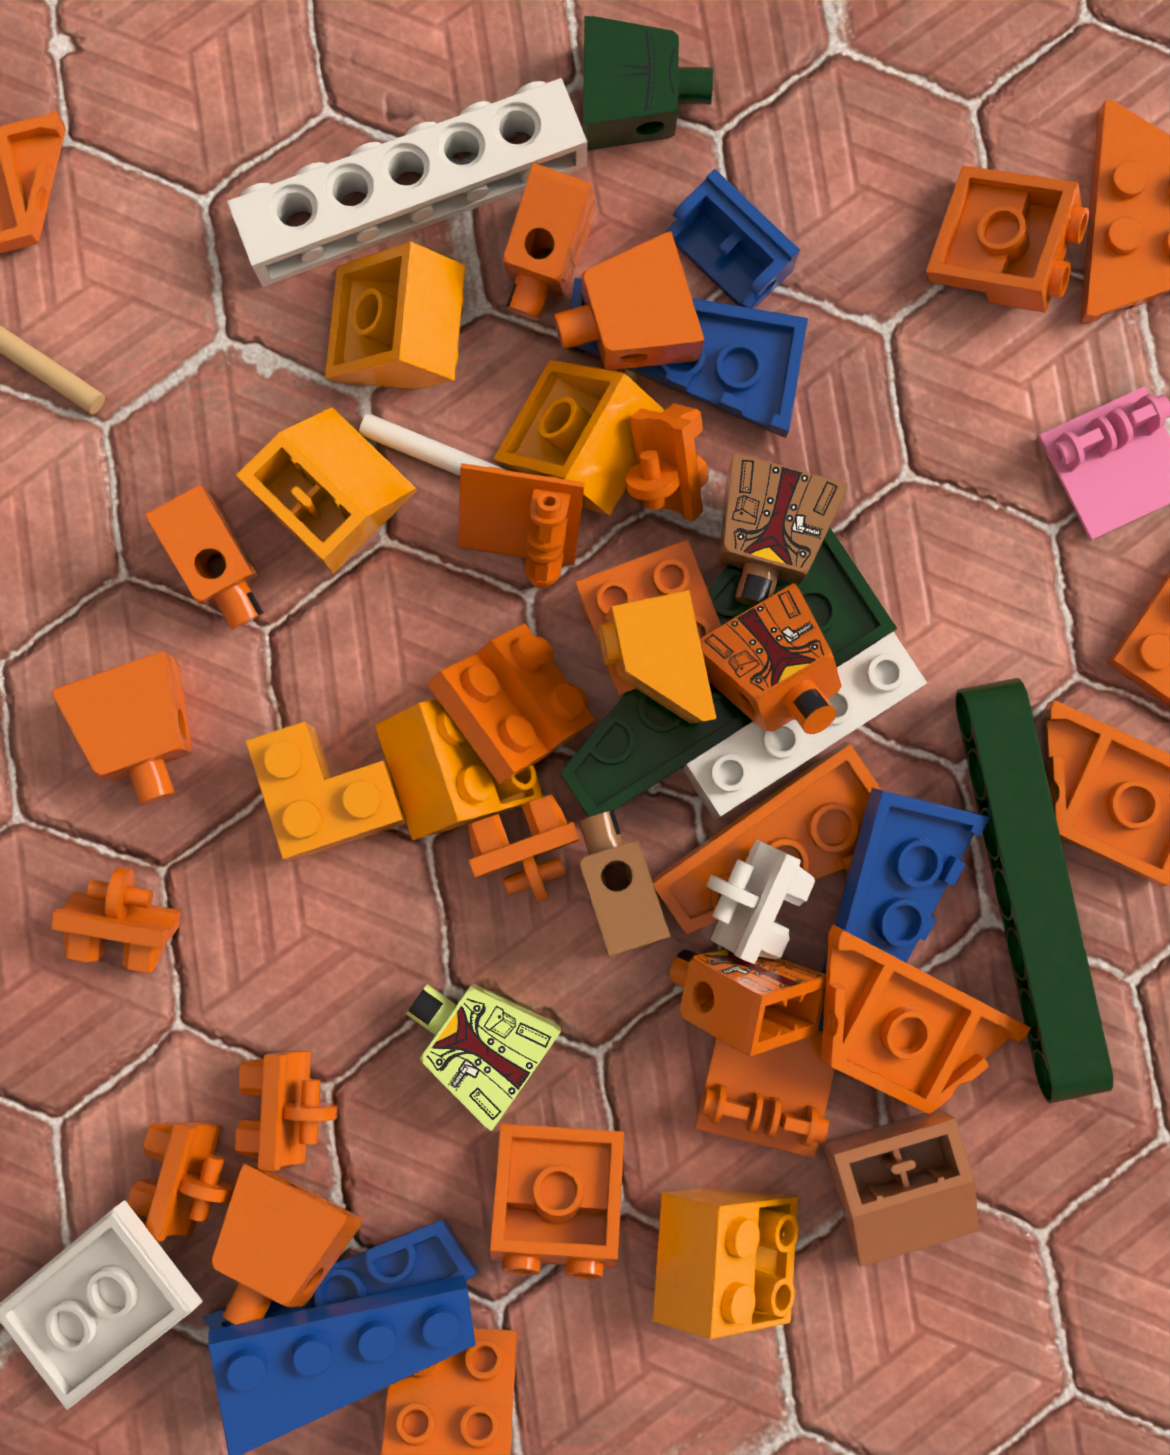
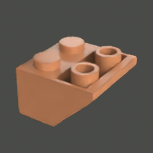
(904, 1186)

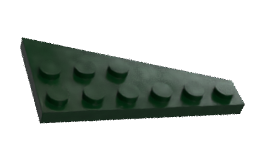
(647, 742)

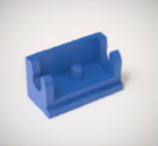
(732, 242)

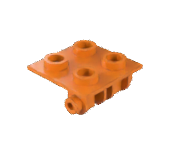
(521, 518)
(646, 577)
(769, 1097)
(456, 1403)

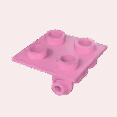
(1114, 461)

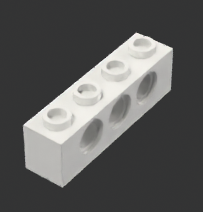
(758, 758)

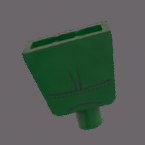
(635, 83)

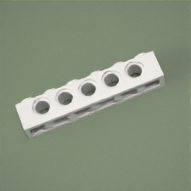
(397, 209)

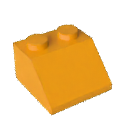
(396, 319)
(578, 431)
(660, 653)

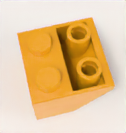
(326, 486)
(442, 776)
(725, 1261)

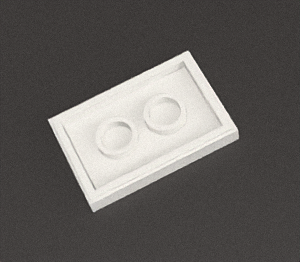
(97, 1305)

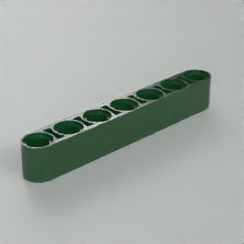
(1034, 891)

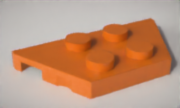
(27, 174)
(1127, 215)
(1109, 792)
(904, 1026)

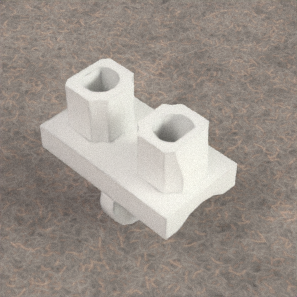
(753, 901)

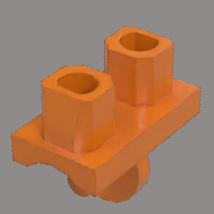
(667, 462)
(495, 852)
(119, 914)
(288, 1109)
(186, 1180)

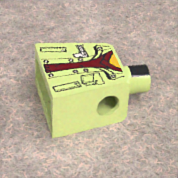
(482, 1047)

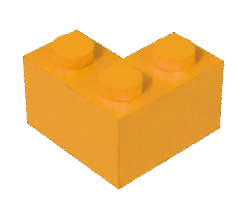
(310, 806)

